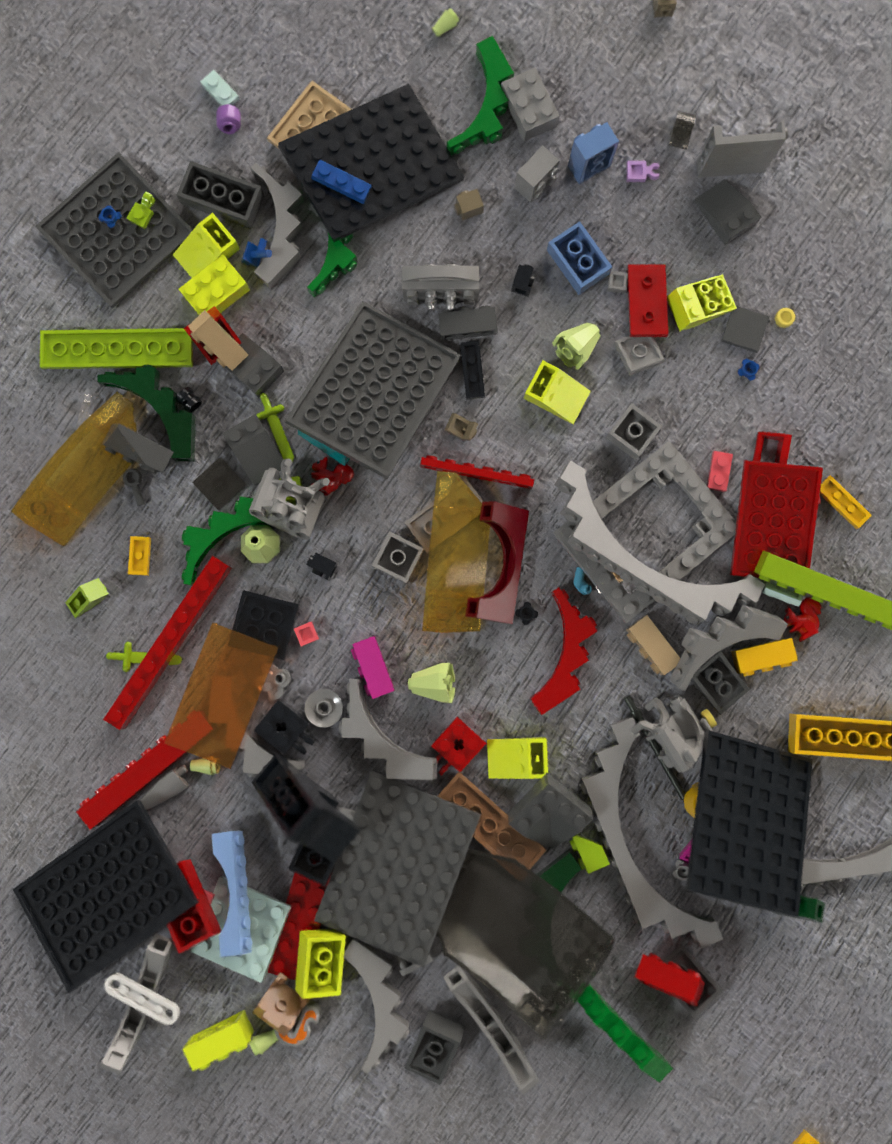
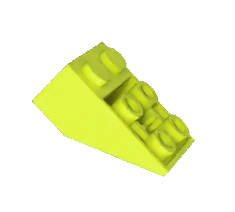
(205, 245)
(700, 302)
(557, 392)
(517, 758)

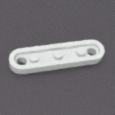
(142, 998)

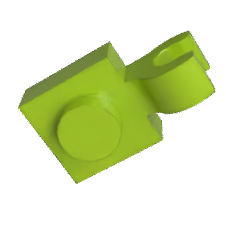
(141, 213)

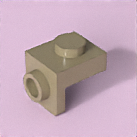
(461, 427)

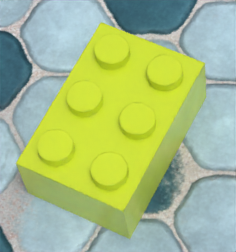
(214, 286)
(320, 963)
(218, 1041)

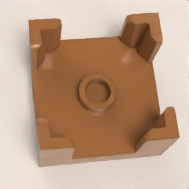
(280, 1005)

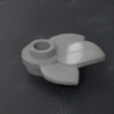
(273, 686)

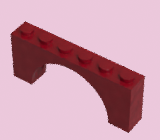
(511, 528)

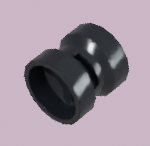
(188, 399)

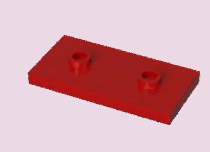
(647, 300)

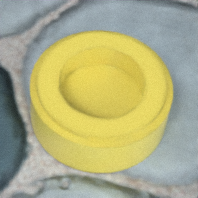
(784, 317)
(709, 718)

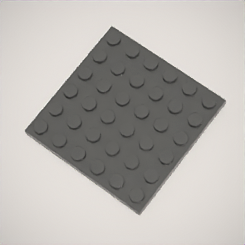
(119, 256)

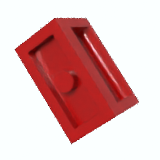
(783, 447)

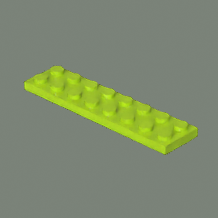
(115, 348)

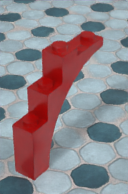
(575, 630)

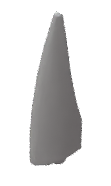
(166, 787)

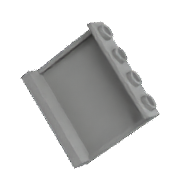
(739, 153)

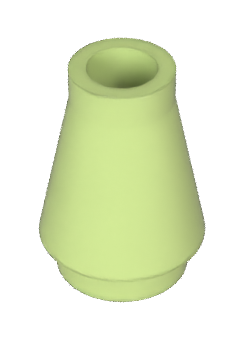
(446, 22)
(205, 766)
(262, 1042)

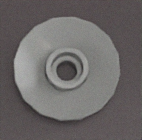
(314, 712)

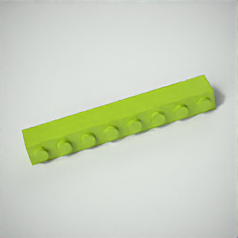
(825, 588)

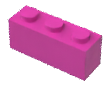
(372, 667)

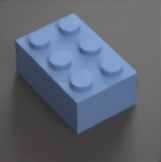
(592, 152)
(579, 258)

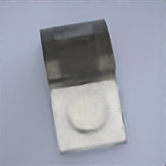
(681, 129)

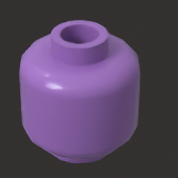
(228, 119)

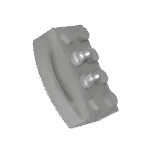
(440, 283)

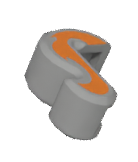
(301, 1034)

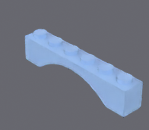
(235, 936)

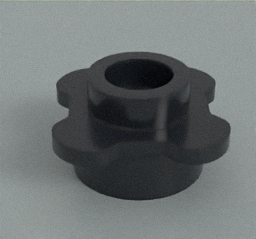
(526, 618)

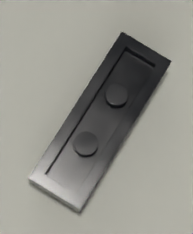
(472, 370)

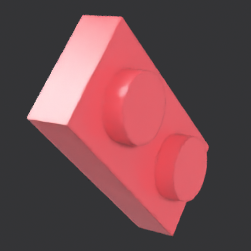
(719, 471)

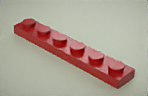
(485, 473)

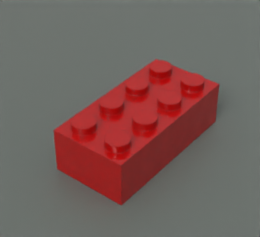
(198, 922)

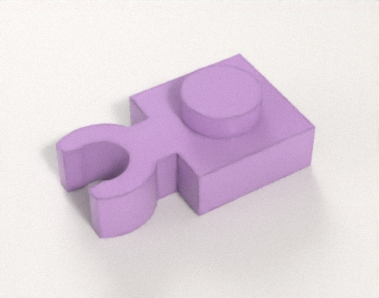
(638, 171)

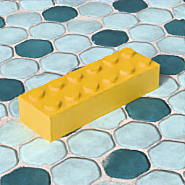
(840, 737)

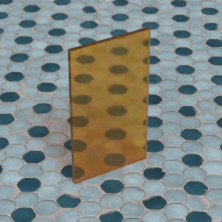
(221, 695)

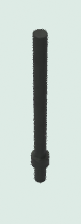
(637, 714)

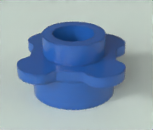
(106, 212)
(754, 367)

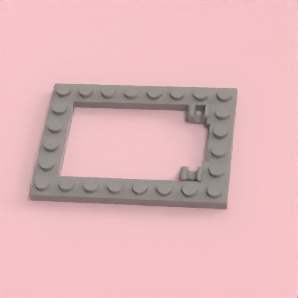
(716, 519)

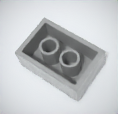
(530, 104)

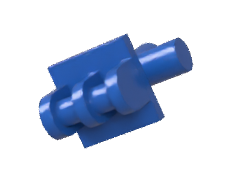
(254, 253)

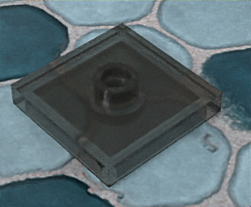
(219, 483)

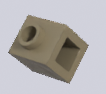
(664, 8)
(468, 204)

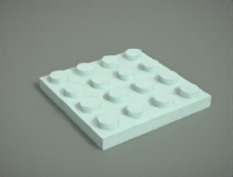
(266, 926)

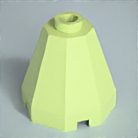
(576, 344)
(266, 547)
(434, 683)

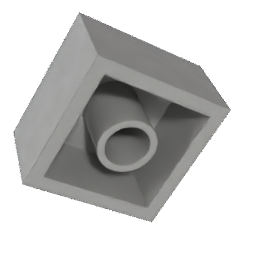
(537, 174)
(633, 431)
(398, 557)

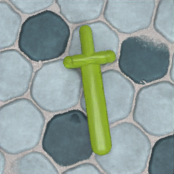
(275, 425)
(135, 657)

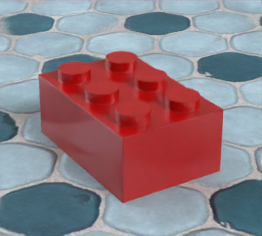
(670, 979)

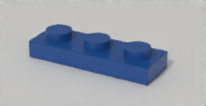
(341, 181)

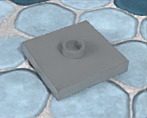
(639, 353)

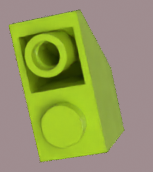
(590, 852)

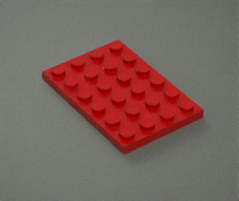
(775, 514)

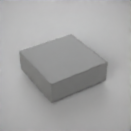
(617, 282)

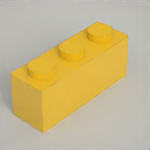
(764, 656)

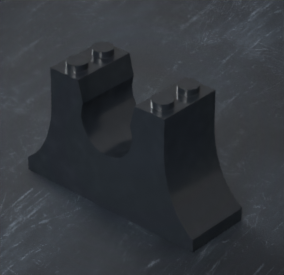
(304, 809)

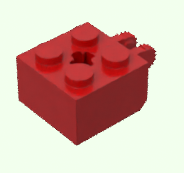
(445, 745)

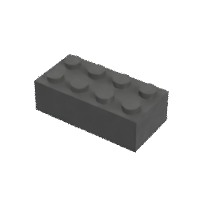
(220, 194)

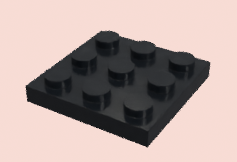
(266, 620)

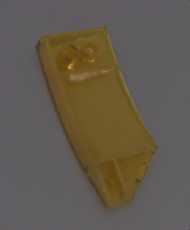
(76, 475)
(455, 557)

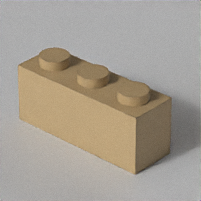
(217, 341)
(653, 645)

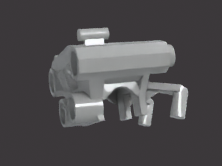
(271, 507)
(677, 732)

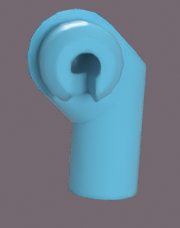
(579, 582)

